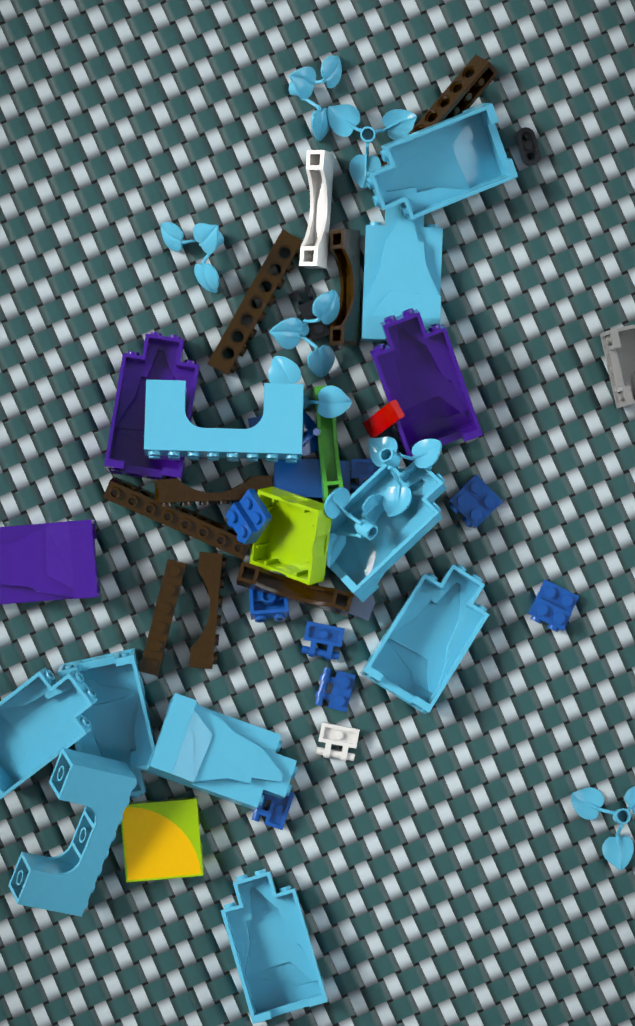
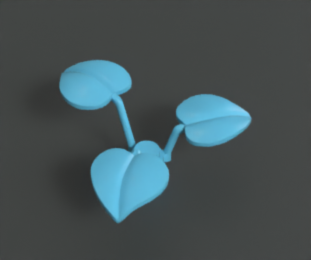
(302, 86)
(346, 117)
(208, 238)
(292, 329)
(331, 398)
(384, 451)
(372, 510)
(587, 805)

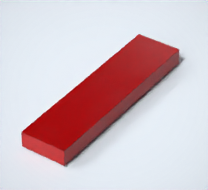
(383, 419)

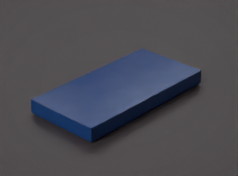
(305, 477)

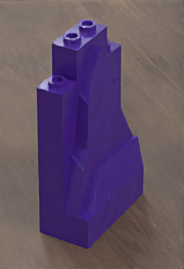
(425, 380)
(125, 446)
(48, 562)

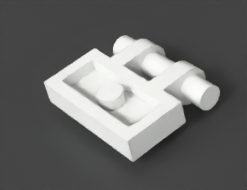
(340, 736)

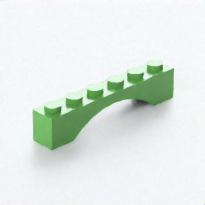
(328, 451)

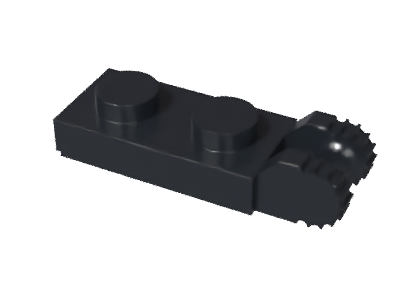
(316, 330)

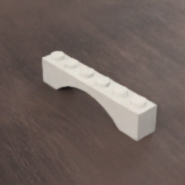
(320, 177)

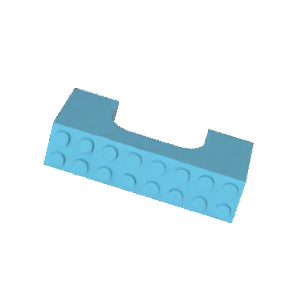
(173, 435)
(69, 879)

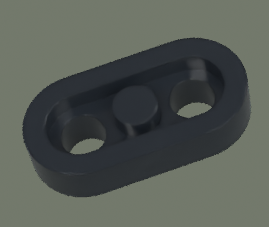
(526, 147)

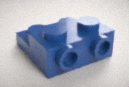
(474, 502)
(248, 517)
(267, 606)
(553, 606)

